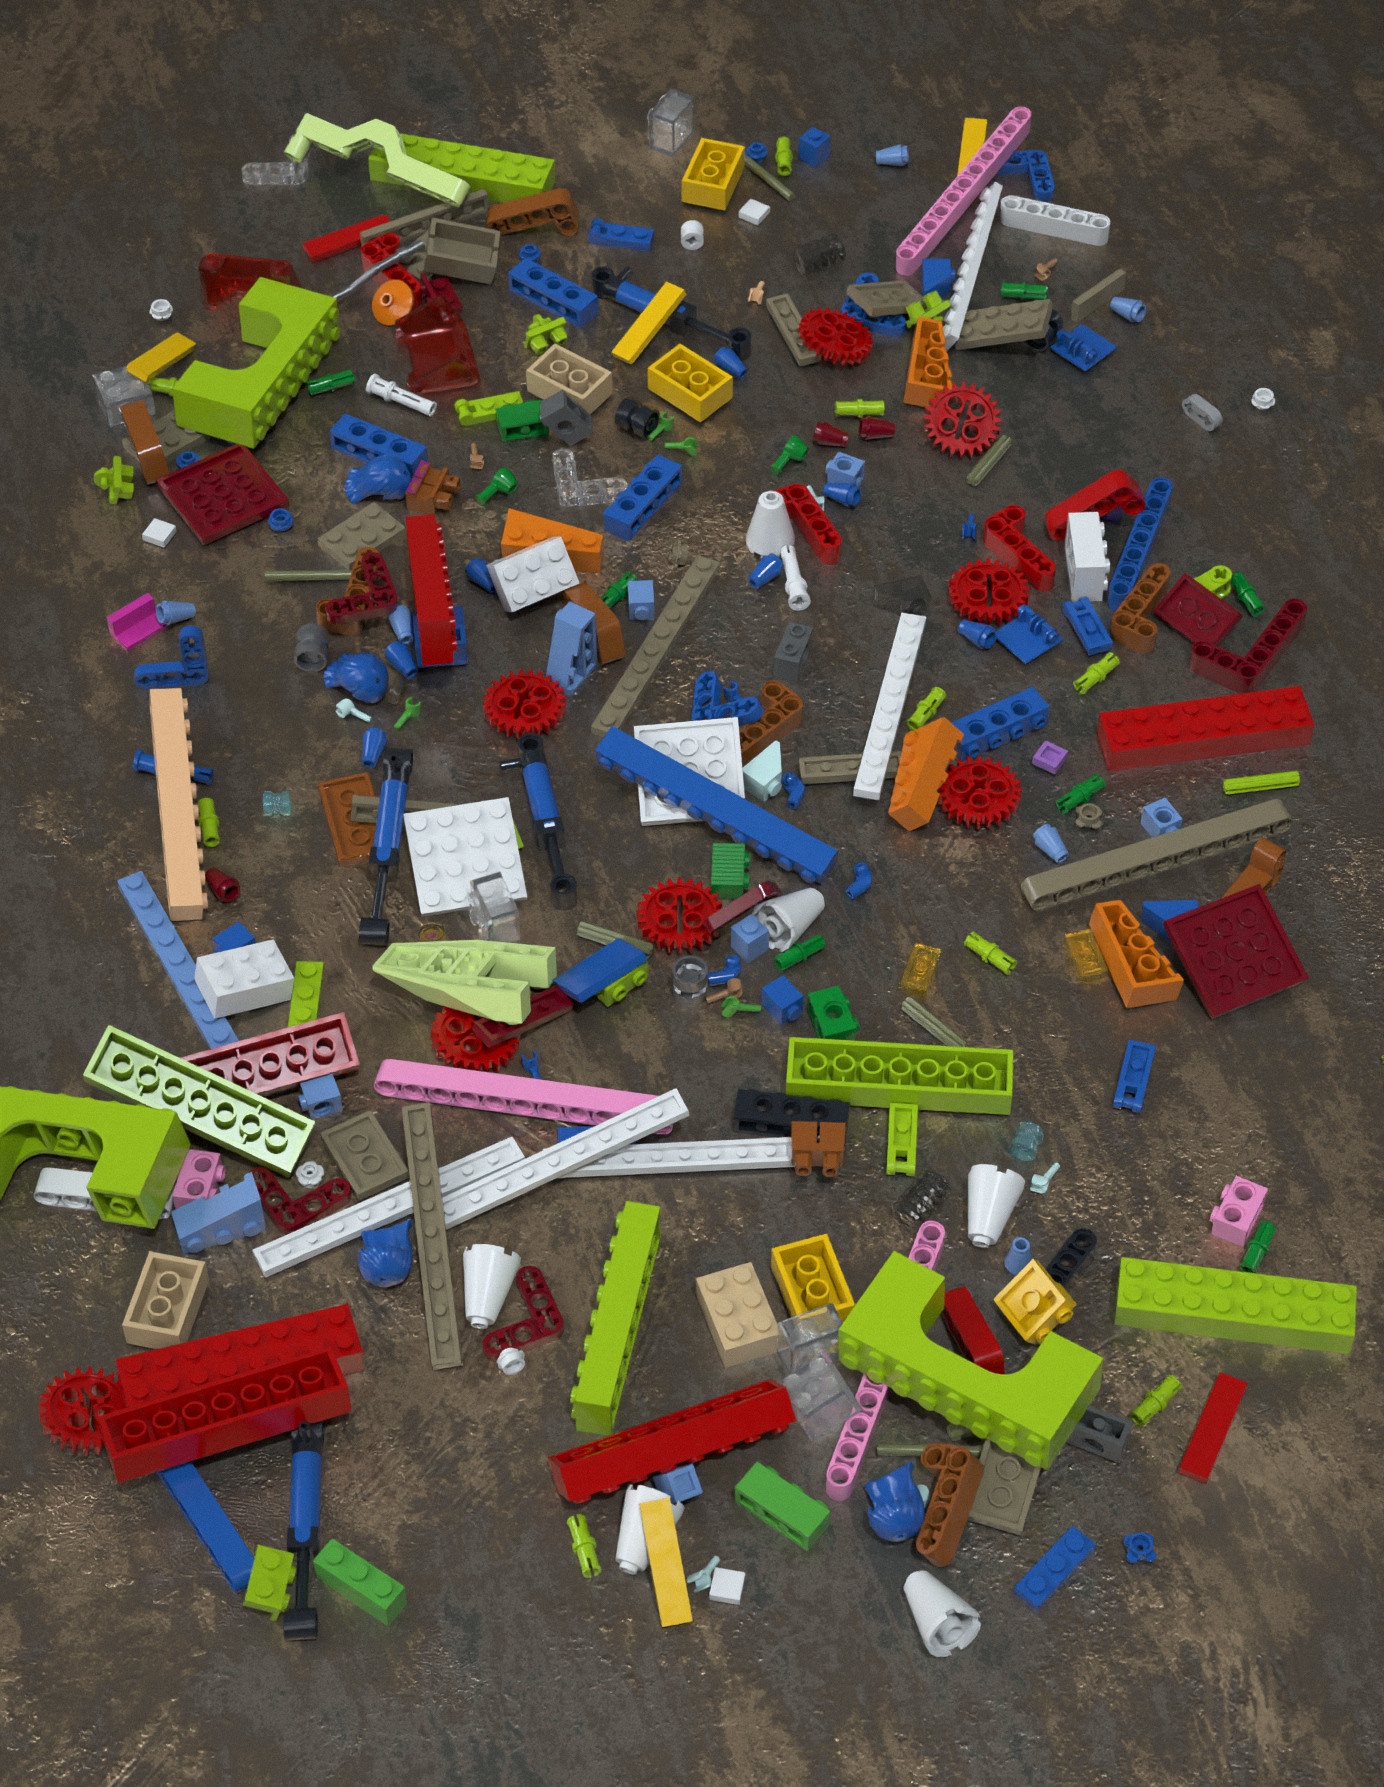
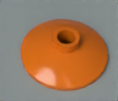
(399, 305)

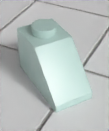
(764, 773)

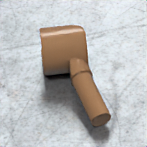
(1043, 270)
(477, 461)
(734, 989)

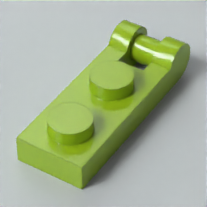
(484, 409)
(902, 1138)

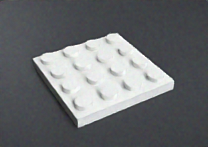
(701, 745)
(458, 846)

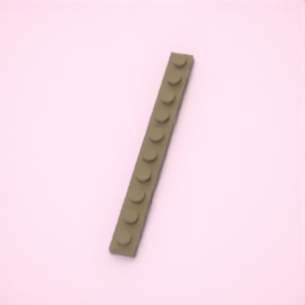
(656, 646)
(432, 1237)

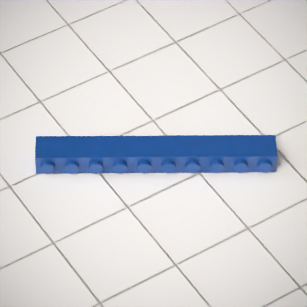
(716, 806)

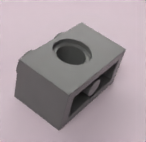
(566, 418)
(793, 652)
(1102, 1434)

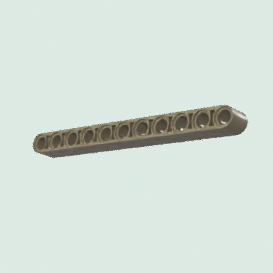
(1156, 854)

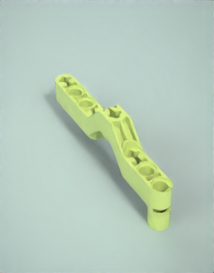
(382, 137)

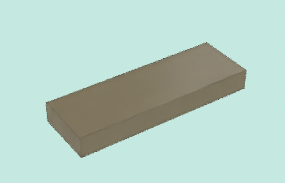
(1098, 295)

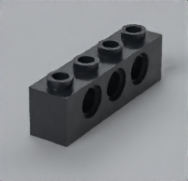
(778, 1106)

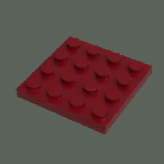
(222, 493)
(1235, 951)

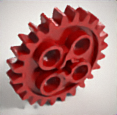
(835, 336)
(983, 426)
(969, 591)
(527, 696)
(980, 792)
(659, 917)
(456, 1045)
(59, 1415)

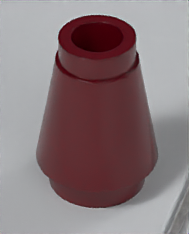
(875, 428)
(830, 435)
(223, 885)

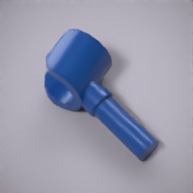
(969, 528)
(733, 693)
(531, 1065)

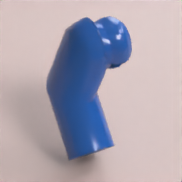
(794, 788)
(863, 881)
(729, 972)

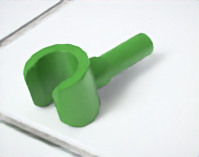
(664, 424)
(688, 444)
(410, 711)
(733, 1004)

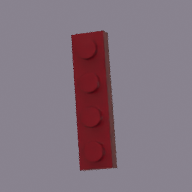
(544, 1008)

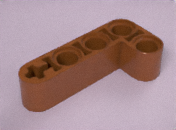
(534, 211)
(145, 441)
(356, 586)
(1130, 621)
(608, 629)
(781, 716)
(1264, 867)
(951, 1502)

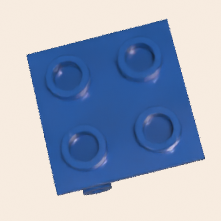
(1082, 347)
(1028, 635)

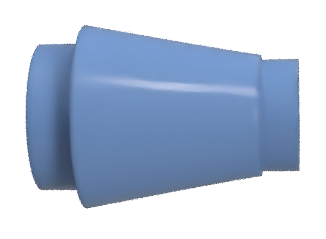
(894, 156)
(1131, 309)
(173, 612)
(402, 624)
(1050, 842)
(1018, 1255)

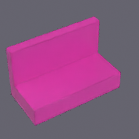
(135, 622)

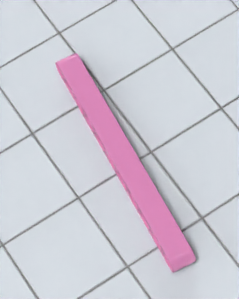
(963, 191)
(505, 1093)
(872, 1393)

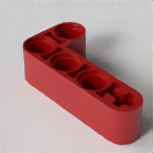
(380, 249)
(1102, 497)
(812, 523)
(1005, 539)
(971, 1331)

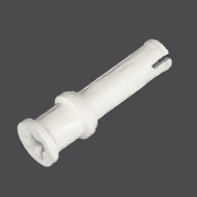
(391, 392)
(795, 584)

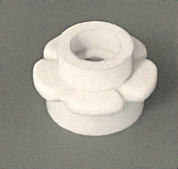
(161, 309)
(1263, 398)
(310, 1180)
(511, 1361)

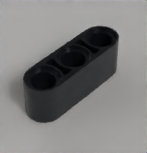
(1074, 1257)

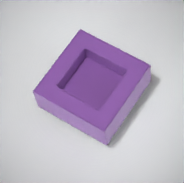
(1050, 757)

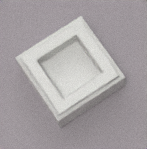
(754, 212)
(159, 532)
(727, 1586)

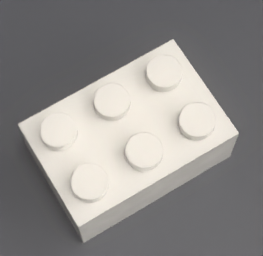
(1086, 556)
(532, 574)
(244, 978)

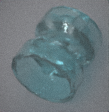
(277, 803)
(1026, 1141)

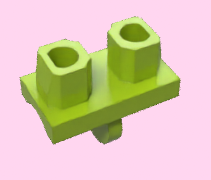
(934, 306)
(544, 330)
(113, 479)

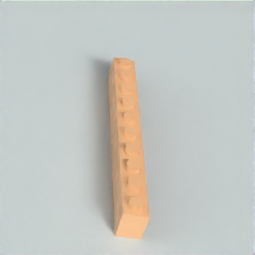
(176, 805)

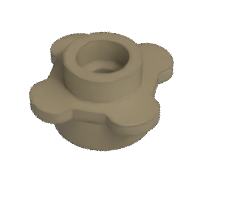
(678, 554)
(1089, 816)

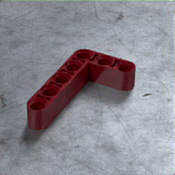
(1248, 673)

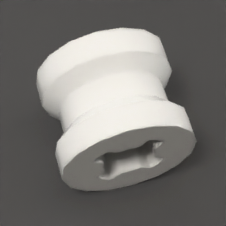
(692, 235)

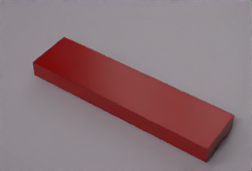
(340, 240)
(1213, 1427)

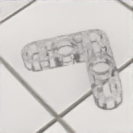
(287, 174)
(579, 489)

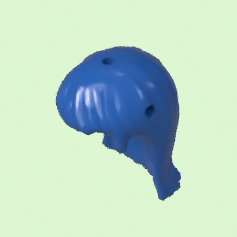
(380, 476)
(359, 676)
(386, 1255)
(896, 1504)

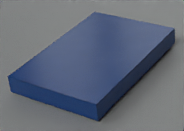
(600, 970)

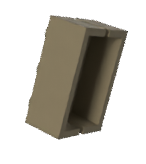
(461, 251)

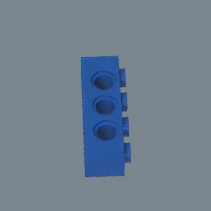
(553, 292)
(368, 441)
(642, 498)
(1001, 723)

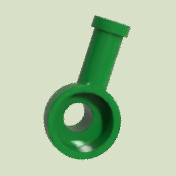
(794, 449)
(502, 481)

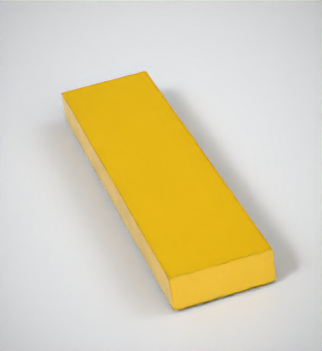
(972, 140)
(649, 323)
(161, 357)
(665, 1562)

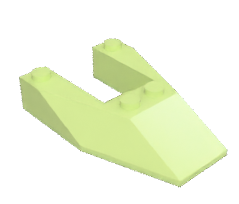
(472, 975)

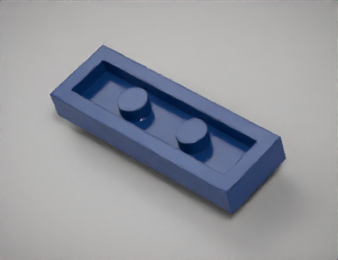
(1054, 1568)

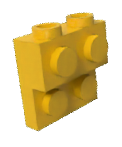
(1035, 1303)

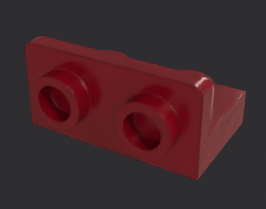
(437, 287)

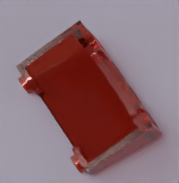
(233, 276)
(437, 348)

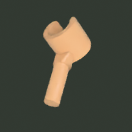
(756, 294)

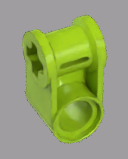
(1217, 580)

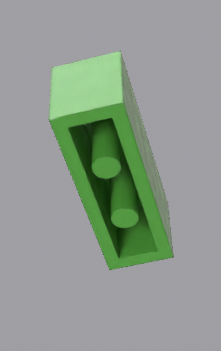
(782, 1505)
(360, 1582)

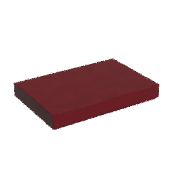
(1197, 612)

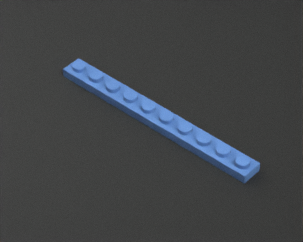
(173, 958)

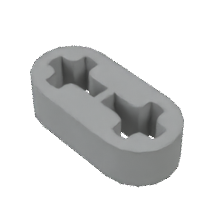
(1202, 412)

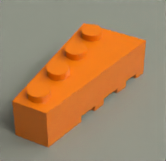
(928, 364)
(524, 530)
(922, 772)
(1134, 963)

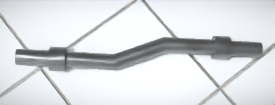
(401, 255)

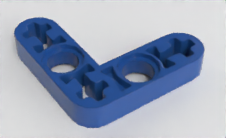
(1027, 164)
(887, 328)
(188, 665)
(746, 709)

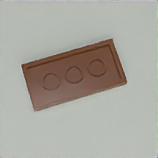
(350, 838)

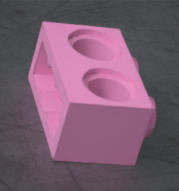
(193, 1181)
(1241, 1211)

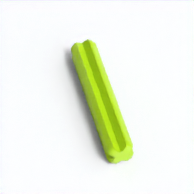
(1261, 782)

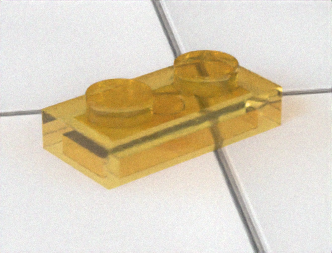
(1086, 955)
(920, 970)

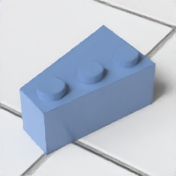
(572, 647)
(221, 1218)

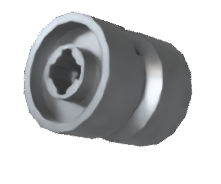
(311, 647)
(690, 980)

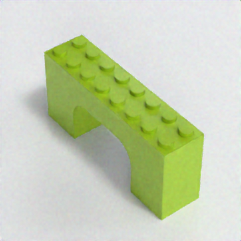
(245, 402)
(134, 1147)
(1019, 1411)

